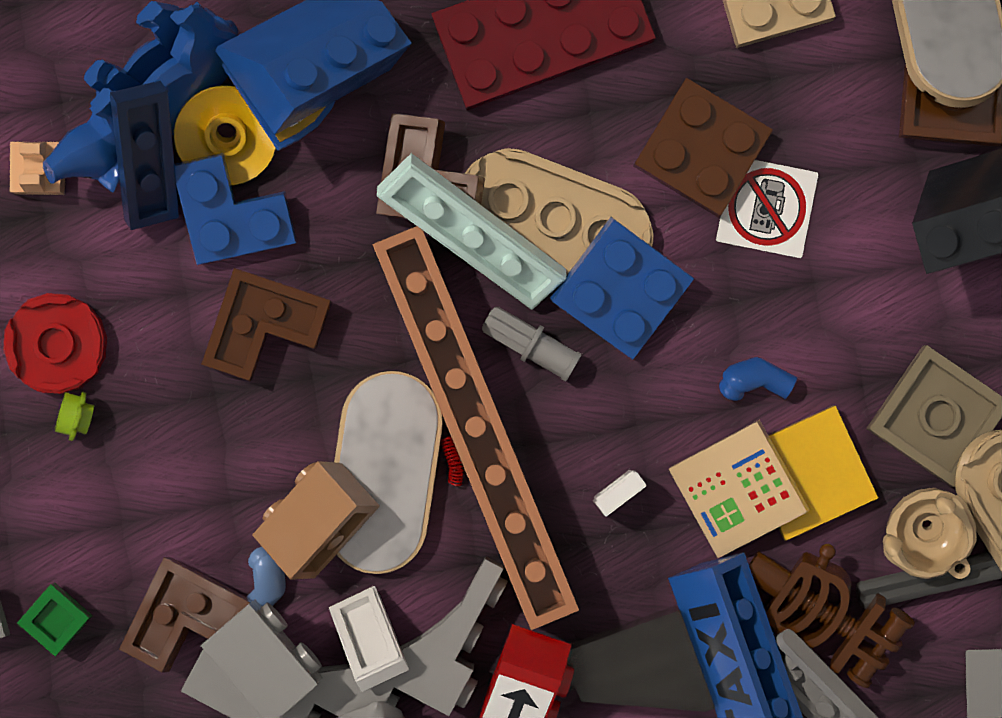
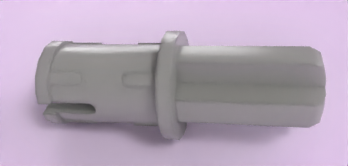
(531, 342)

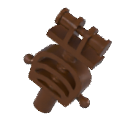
(783, 584)

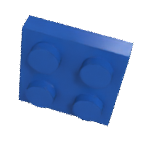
(621, 288)

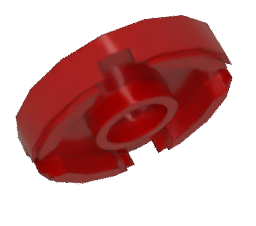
(55, 343)

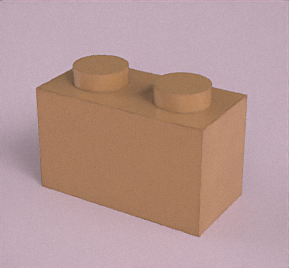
(315, 519)

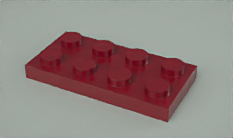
(523, 43)

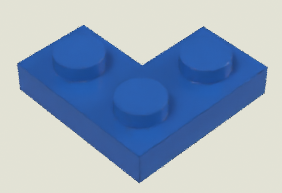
(220, 225)

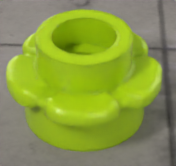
(74, 415)

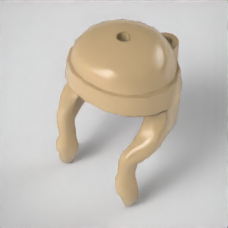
(935, 548)

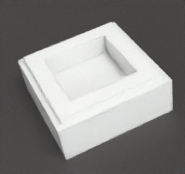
(619, 492)

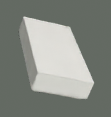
(368, 639)

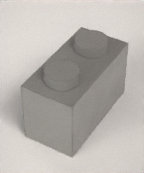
(264, 660)

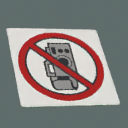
(770, 209)

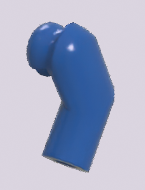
(754, 374)

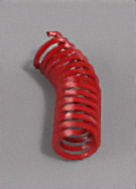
(454, 470)

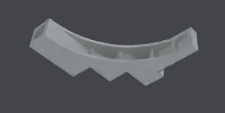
(433, 677)

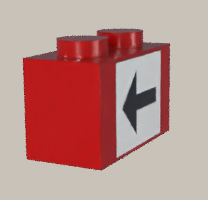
(528, 677)

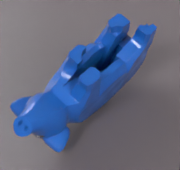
(179, 57)

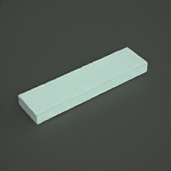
(471, 231)

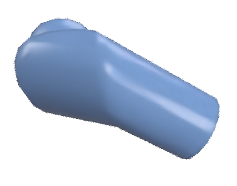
(267, 577)

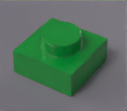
(55, 619)

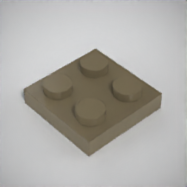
(936, 413)

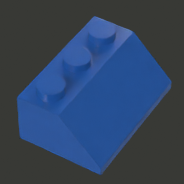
(312, 56)

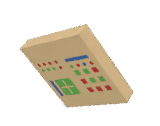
(739, 489)

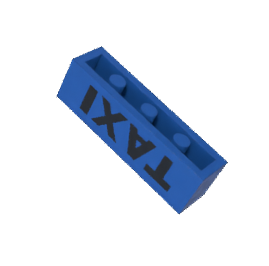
(734, 640)

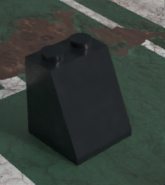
(961, 213)

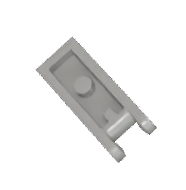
(815, 685)

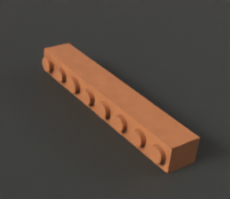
(475, 427)

